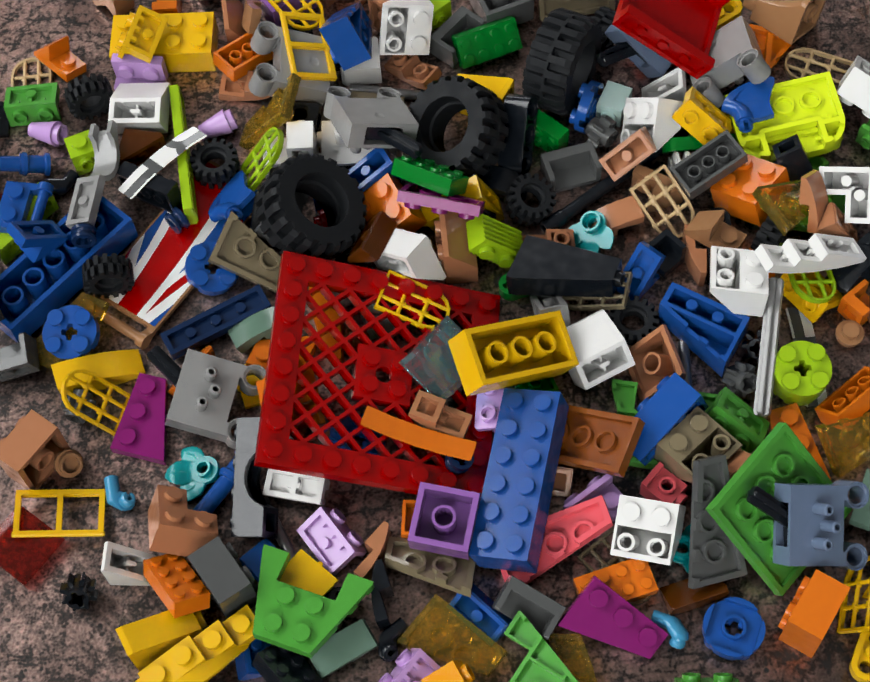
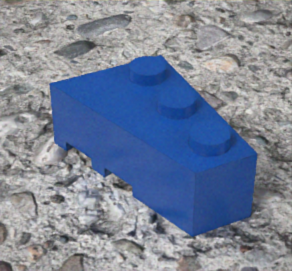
(349, 36)
(703, 325)
(664, 412)

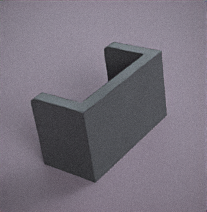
(441, 41)
(571, 167)
(19, 358)
(537, 607)

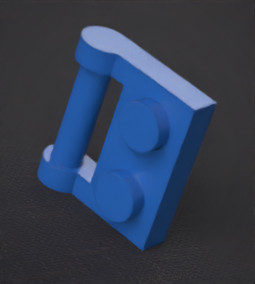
(17, 201)

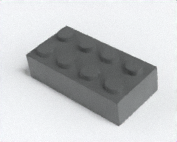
(709, 164)

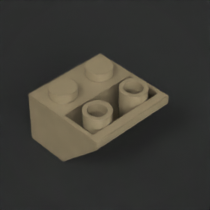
(694, 439)

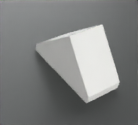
(366, 72)
(669, 86)
(124, 565)

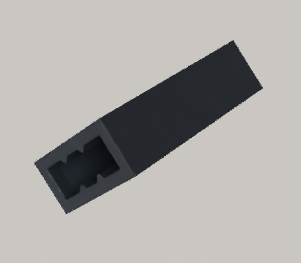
(562, 270)

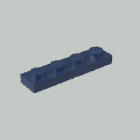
(214, 322)

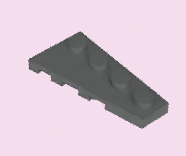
(712, 553)

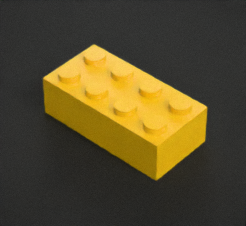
(185, 41)
(512, 352)

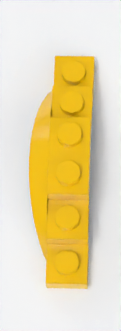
(205, 654)

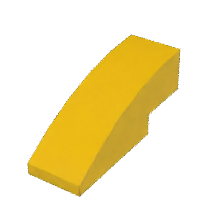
(113, 366)

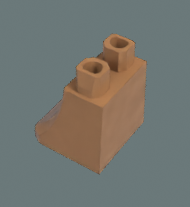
(786, 17)

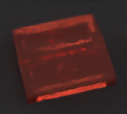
(25, 556)

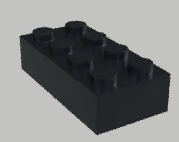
(157, 192)
(283, 666)

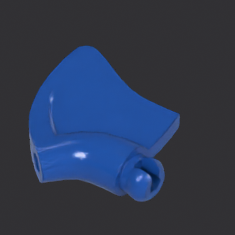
(750, 104)
(231, 198)

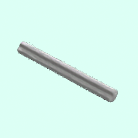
(768, 348)

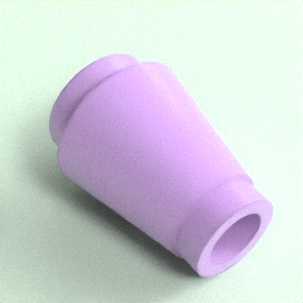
(219, 124)
(49, 132)

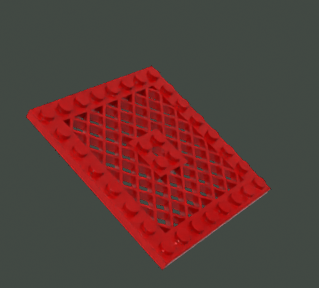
(328, 460)

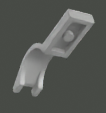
(89, 189)

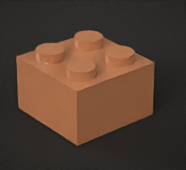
(30, 450)

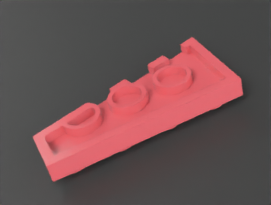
(566, 533)

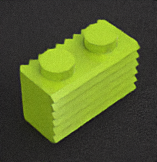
(493, 240)

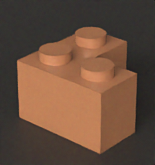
(174, 526)

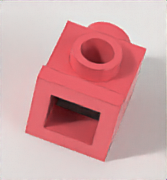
(652, 488)

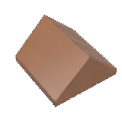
(654, 360)

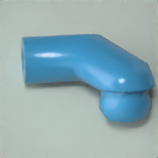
(118, 498)
(674, 626)

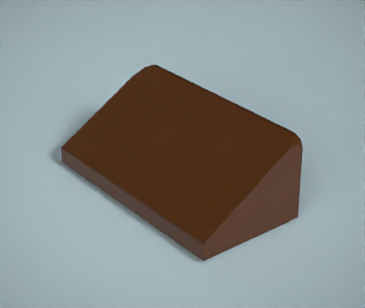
(373, 239)
(681, 599)

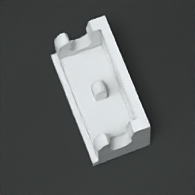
(295, 487)

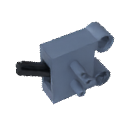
(645, 59)
(811, 522)

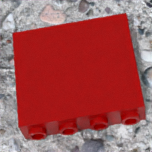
(673, 29)

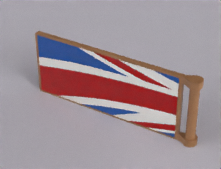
(159, 267)

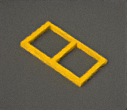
(290, 45)
(60, 494)

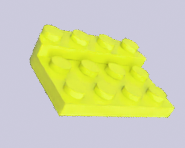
(800, 107)

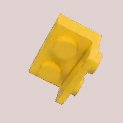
(143, 34)
(701, 117)
(810, 310)

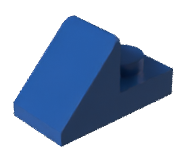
(36, 237)
(644, 267)

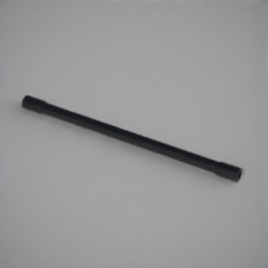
(562, 216)

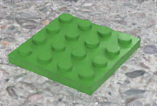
(776, 460)

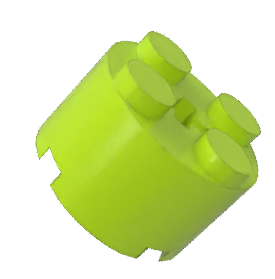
(809, 360)

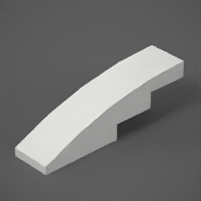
(815, 255)

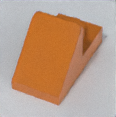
(60, 59)

